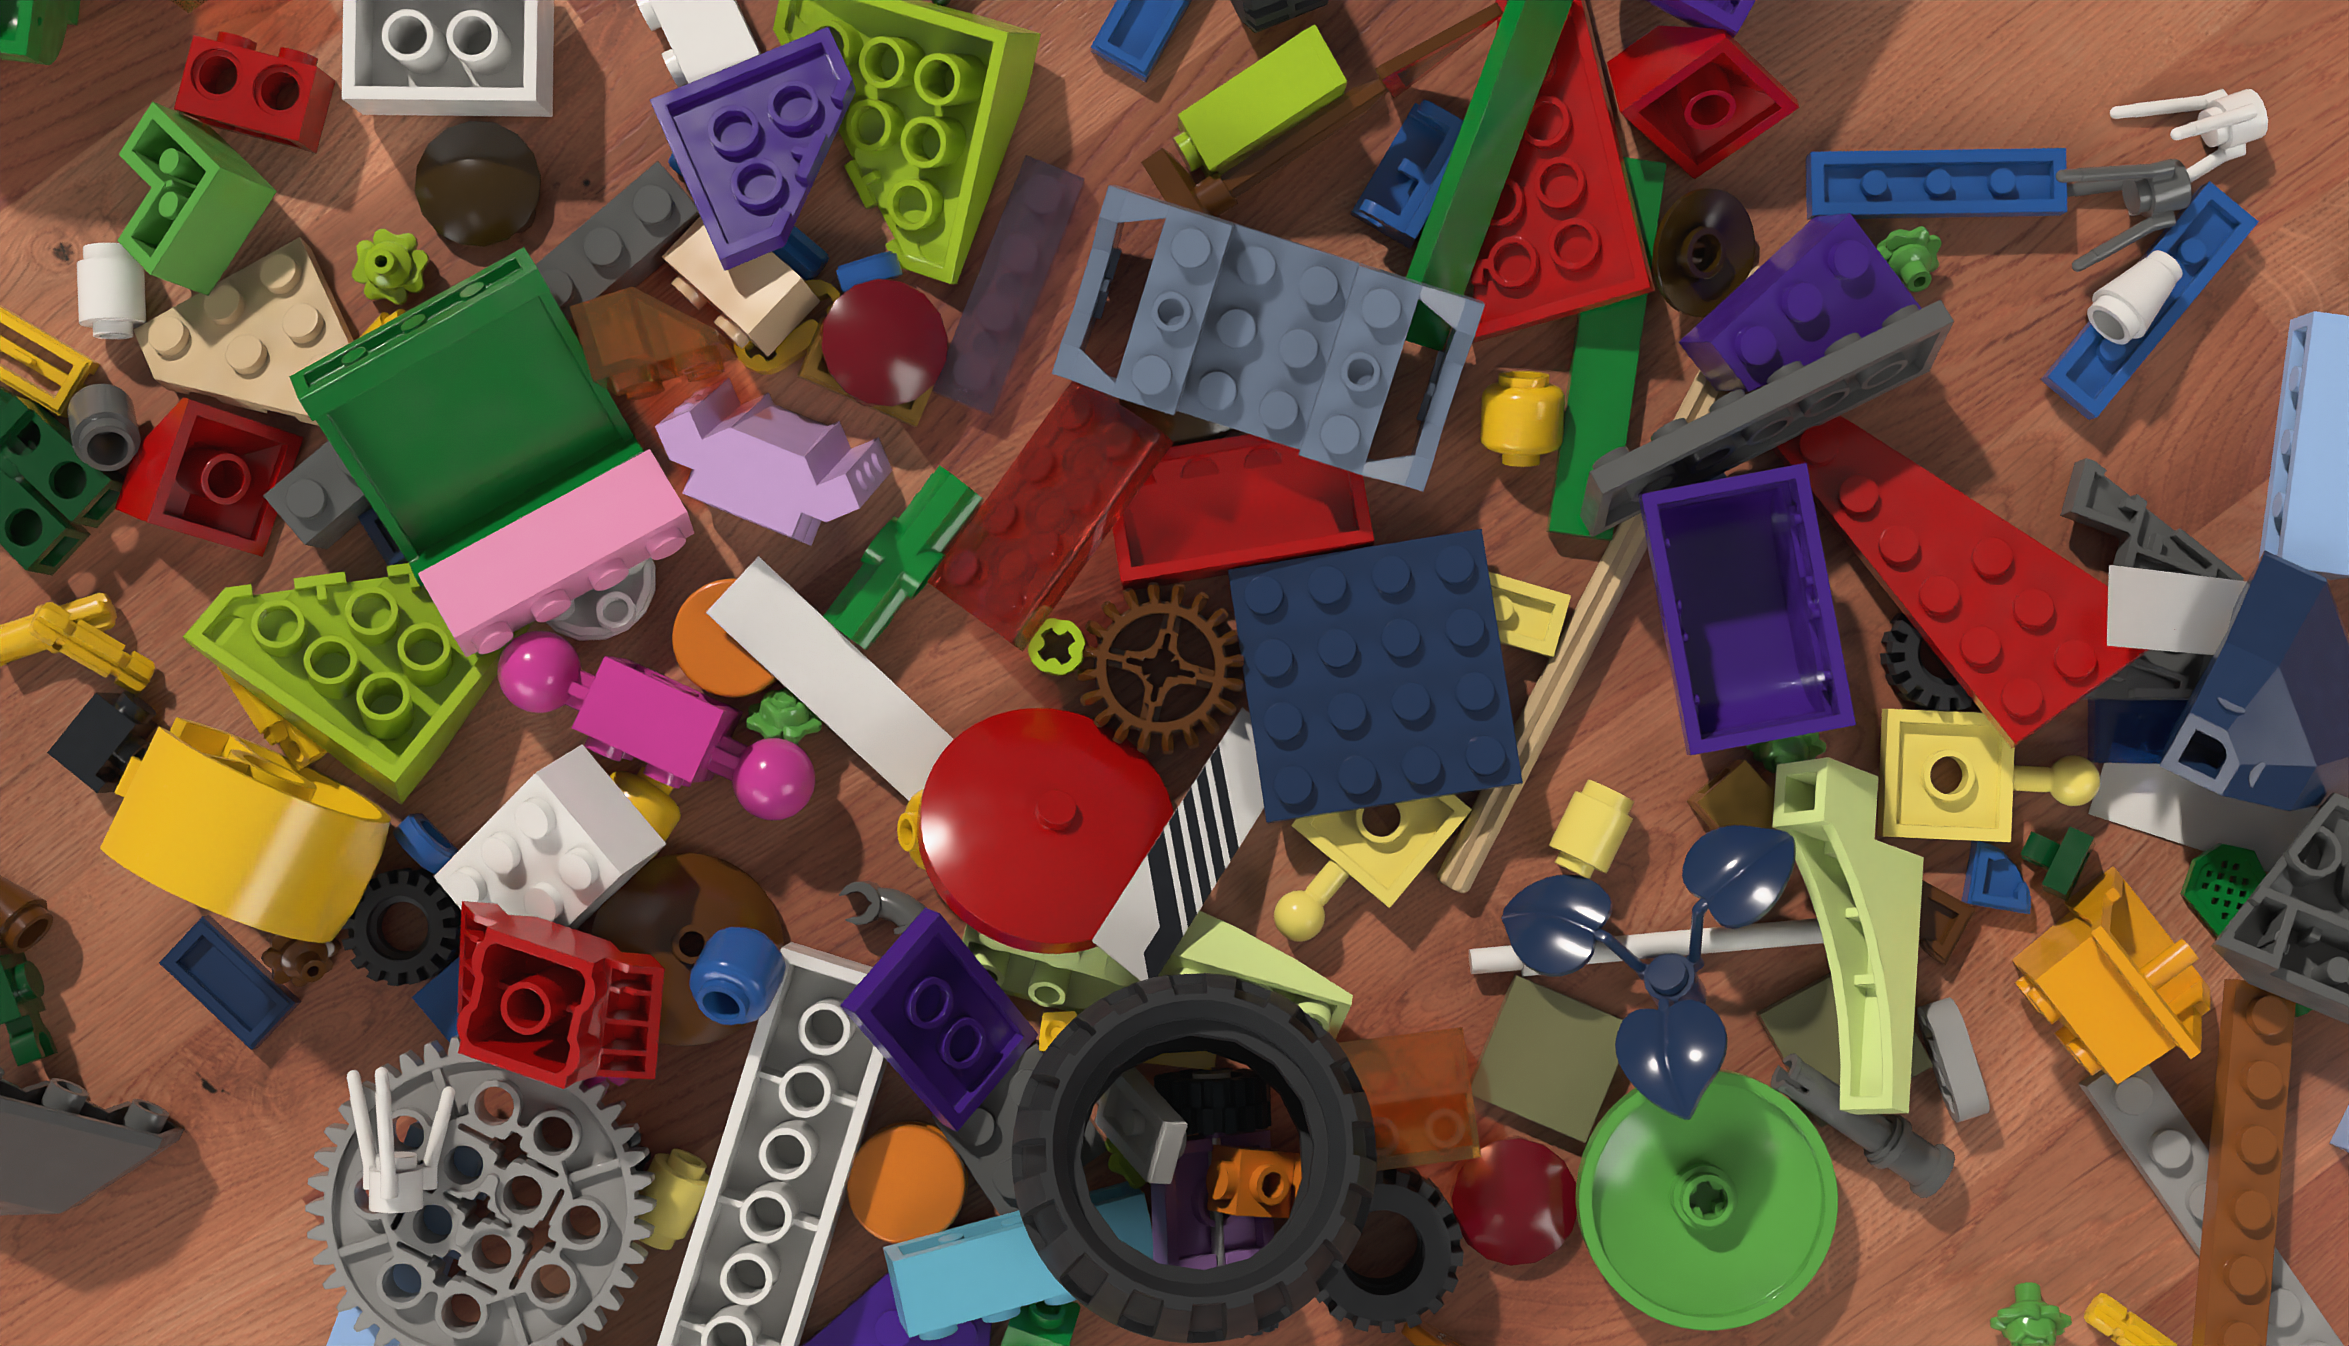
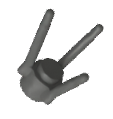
(2146, 189)

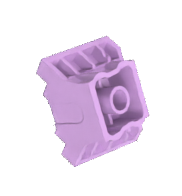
(769, 461)

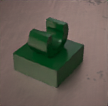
(2062, 861)

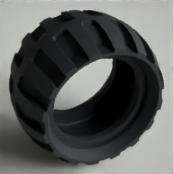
(1285, 1051)

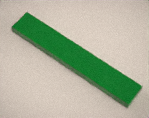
(1483, 155)
(1603, 372)

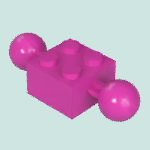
(658, 720)

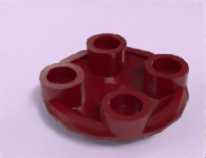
(884, 343)
(1515, 1201)

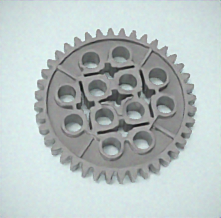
(514, 1311)

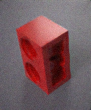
(252, 102)

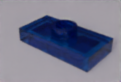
(2130, 729)

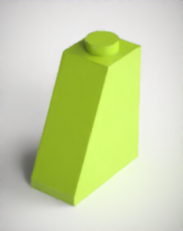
(1259, 104)

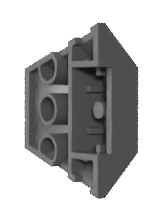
(2296, 922)

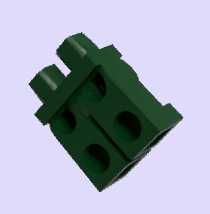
(46, 487)

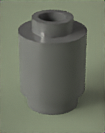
(103, 426)

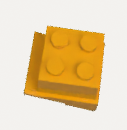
(2114, 982)

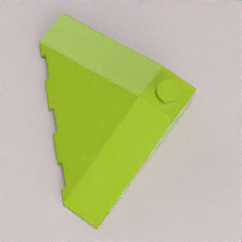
(925, 116)
(352, 668)

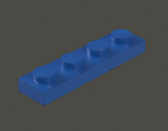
(1936, 183)
(2201, 242)

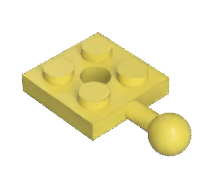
(1983, 800)
(1377, 863)

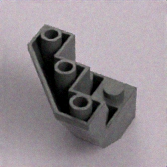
(68, 1149)

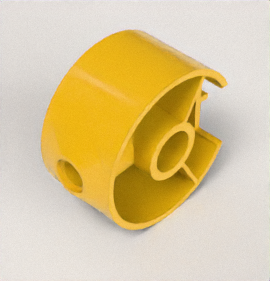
(246, 832)

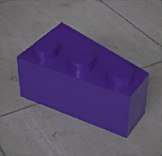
(1797, 305)

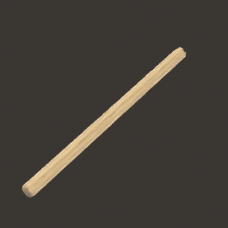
(1561, 673)

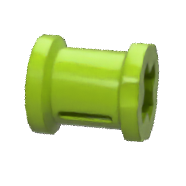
(1053, 666)

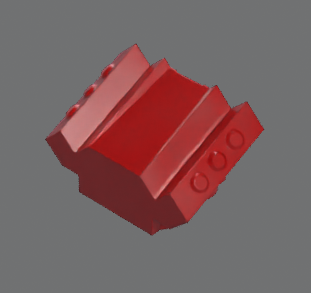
(554, 999)

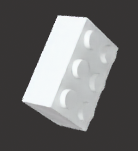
(448, 57)
(555, 846)

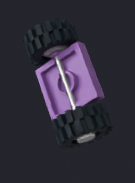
(1224, 1110)

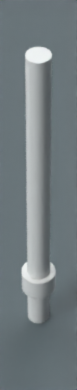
(1676, 942)

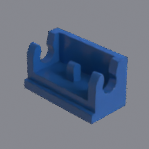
(1410, 174)

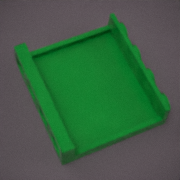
(467, 412)

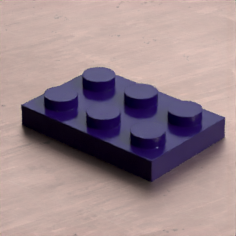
(939, 1019)

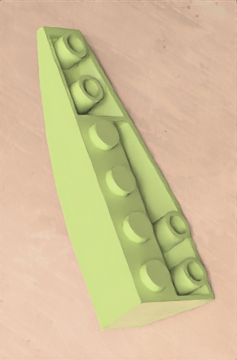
(1208, 946)

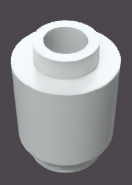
(110, 291)

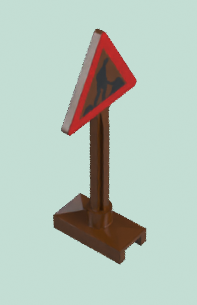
(1219, 192)

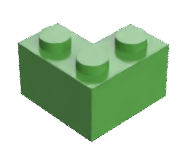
(198, 200)

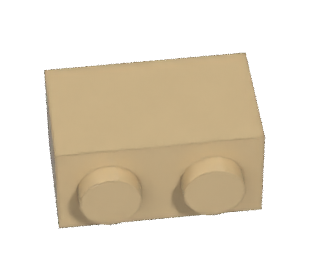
(755, 299)

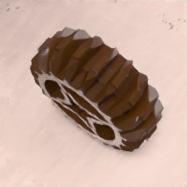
(1106, 656)

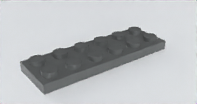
(1757, 422)

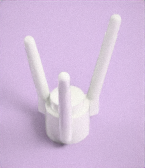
(2224, 123)
(392, 1176)

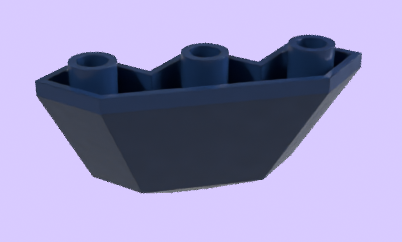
(2273, 698)

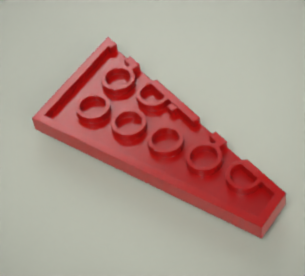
(1566, 214)
(1986, 597)

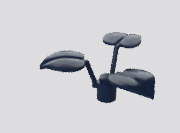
(1682, 1045)

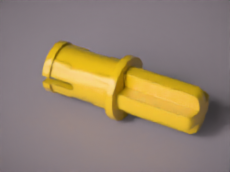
(18, 642)

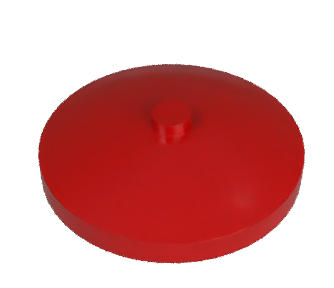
(1038, 826)

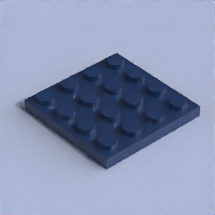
(1375, 676)

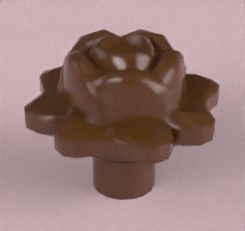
(299, 959)

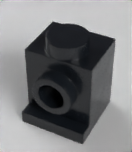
(105, 739)

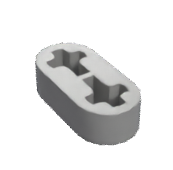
(1953, 1059)

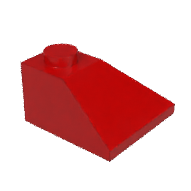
(1696, 94)
(208, 476)

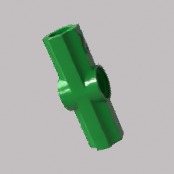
(903, 558)

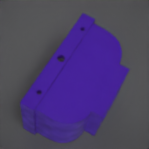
(1746, 609)

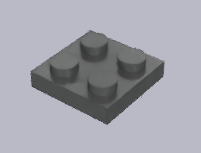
(988, 1134)

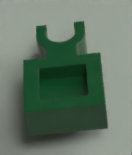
(20, 1009)

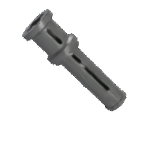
(1885, 1139)

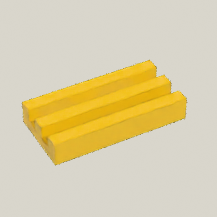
(69, 383)

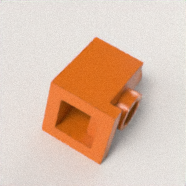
(1253, 1181)

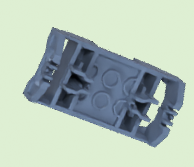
(1266, 337)

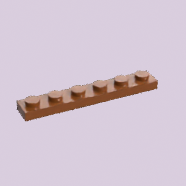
(2244, 1167)

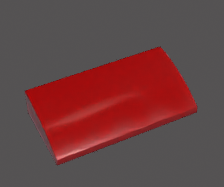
(1237, 508)

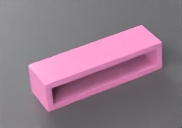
(558, 554)

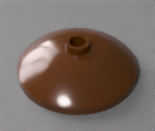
(680, 898)

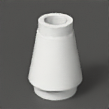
(2134, 298)

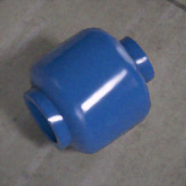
(737, 975)

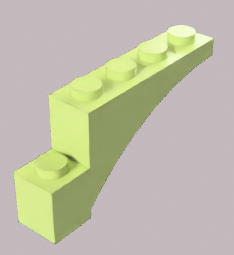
(1868, 922)

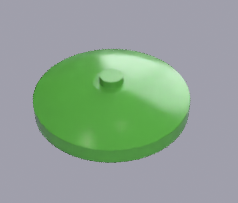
(1708, 1212)

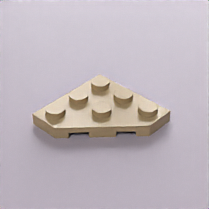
(249, 334)

